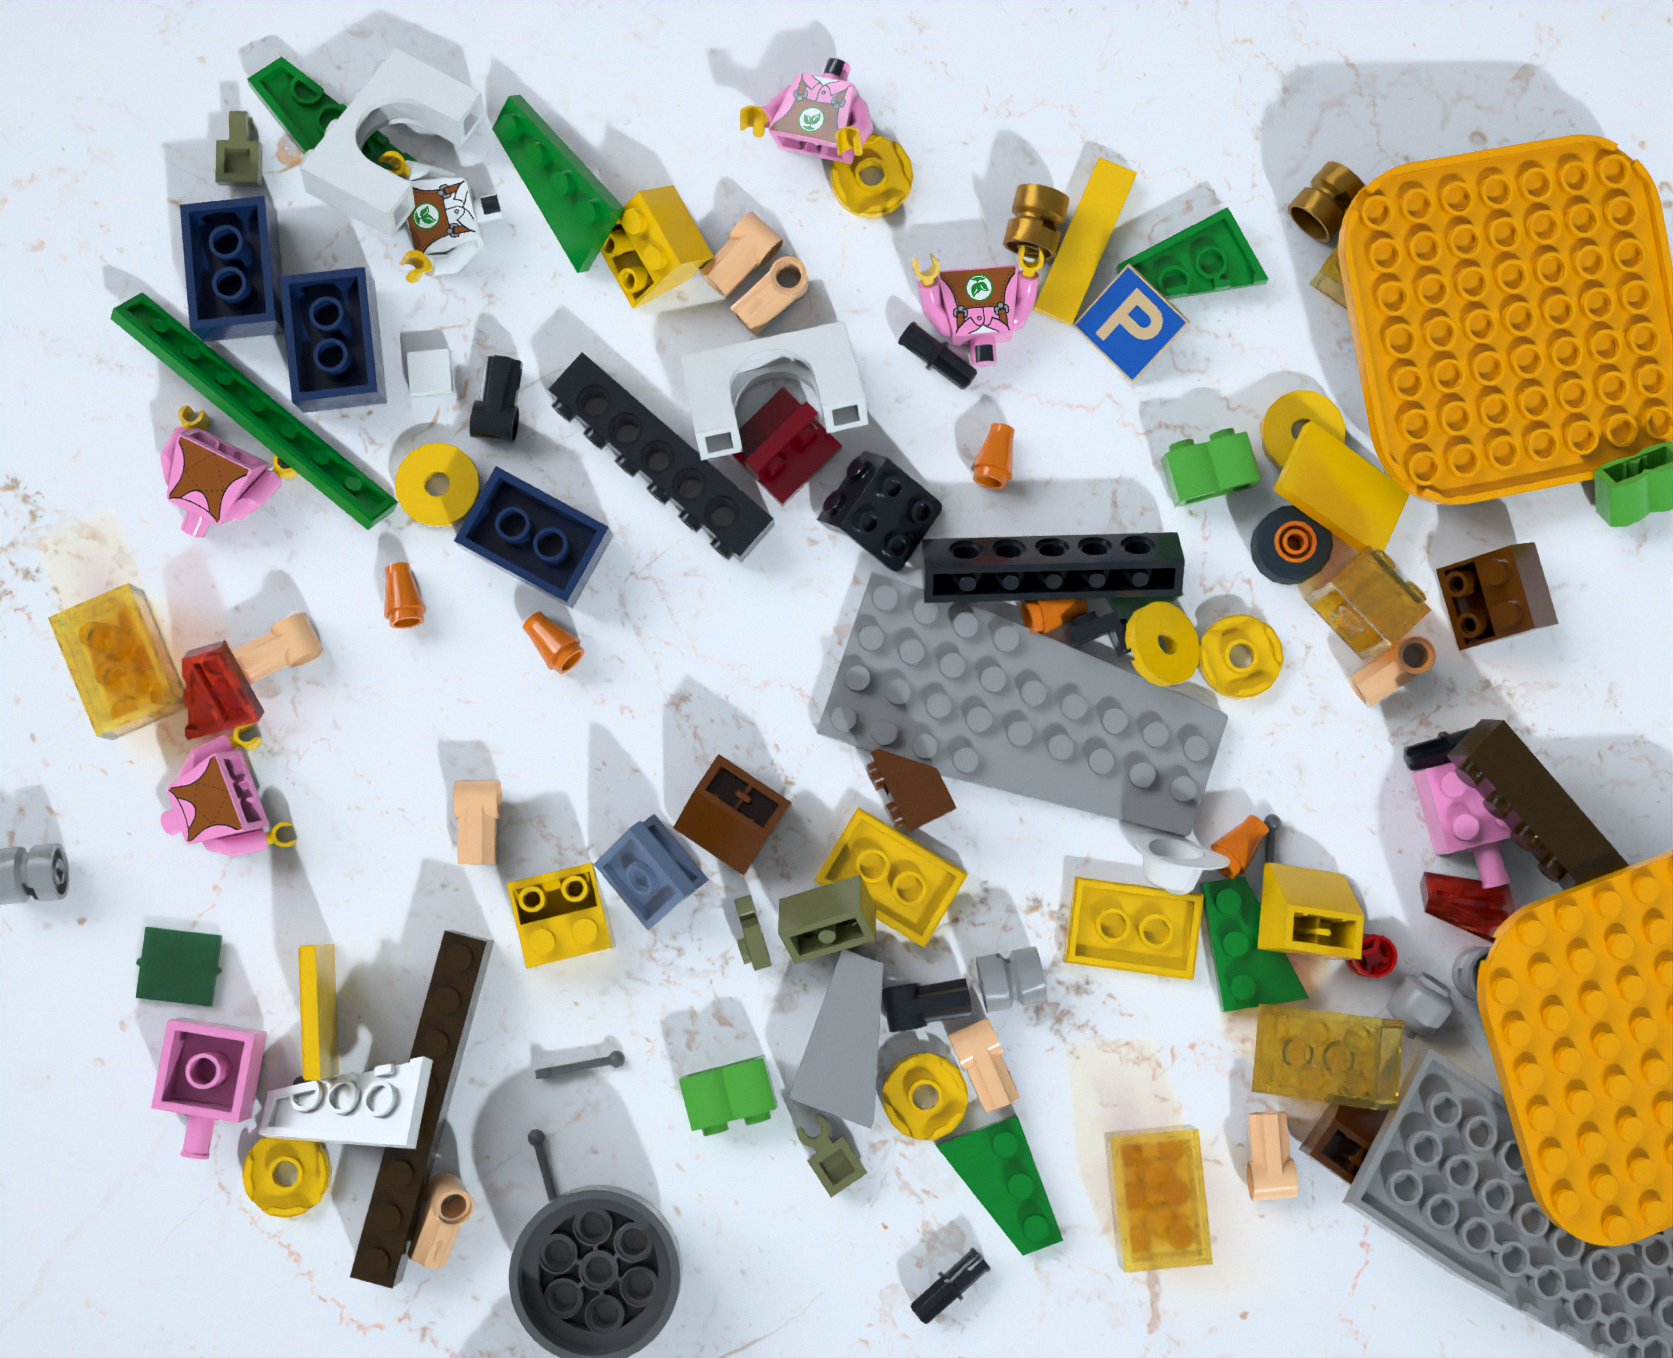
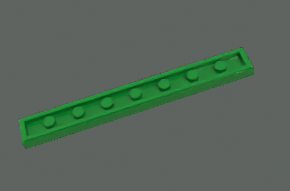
(254, 410)

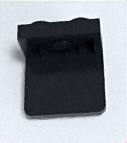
(881, 510)

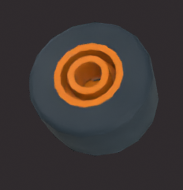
(1280, 556)

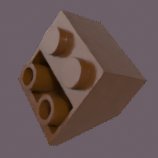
(1497, 595)
(913, 788)
(731, 814)
(1343, 1139)

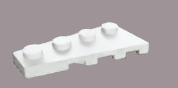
(356, 1109)

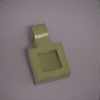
(239, 157)

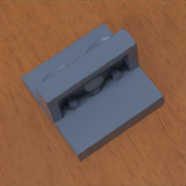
(650, 871)

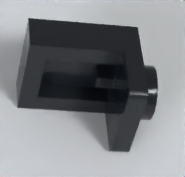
(1089, 627)

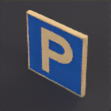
(1131, 323)

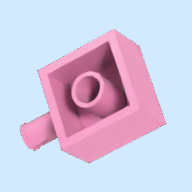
(1461, 822)
(208, 1076)

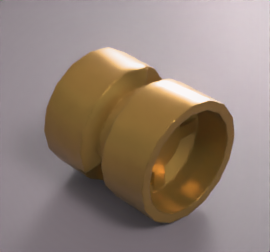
(1322, 206)
(1037, 215)

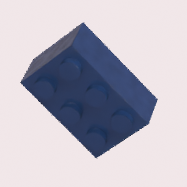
(232, 268)
(333, 339)
(534, 537)

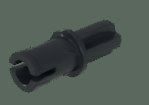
(937, 356)
(1432, 751)
(949, 1287)

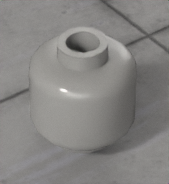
(1422, 1005)

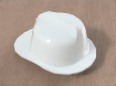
(1176, 861)

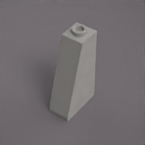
(842, 1050)

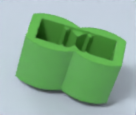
(1210, 467)
(1635, 485)
(729, 1094)

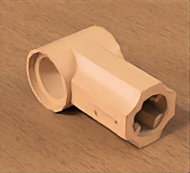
(749, 246)
(769, 298)
(288, 644)
(1390, 671)
(477, 808)
(980, 1055)
(1271, 1170)
(439, 1222)

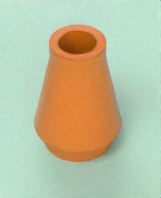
(995, 459)
(402, 598)
(1047, 615)
(555, 645)
(1240, 845)

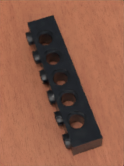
(586, 381)
(1052, 567)

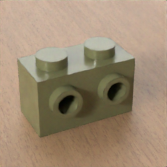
(827, 919)

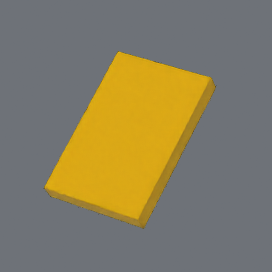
(1341, 489)
(903, 877)
(1133, 928)
(318, 1011)

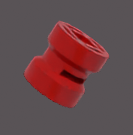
(1379, 958)

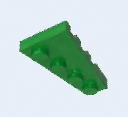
(307, 110)
(562, 186)

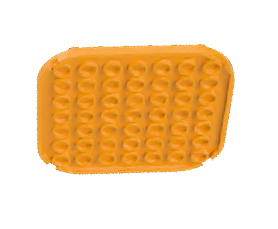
(1510, 316)
(1585, 1049)

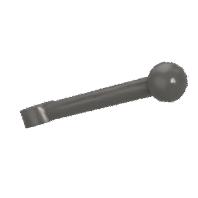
(1273, 823)
(615, 1059)
(536, 1139)

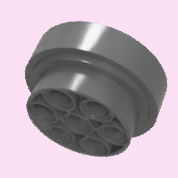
(575, 1328)

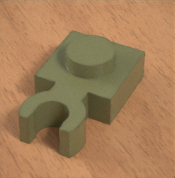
(753, 945)
(835, 1160)

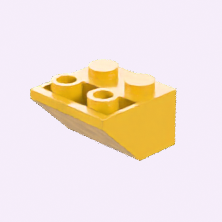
(654, 245)
(1309, 914)
(561, 915)

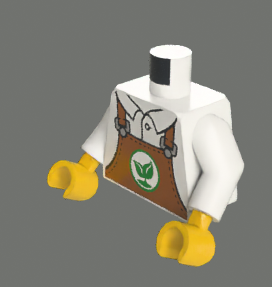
(445, 218)

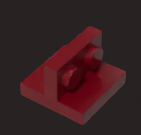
(785, 446)

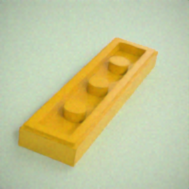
(1085, 241)

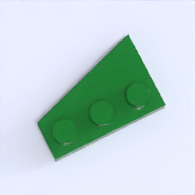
(1200, 259)
(1241, 970)
(1006, 1182)

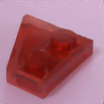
(216, 691)
(1466, 904)

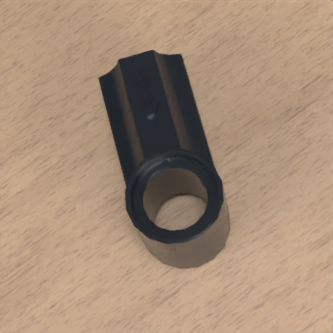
(496, 411)
(916, 1004)

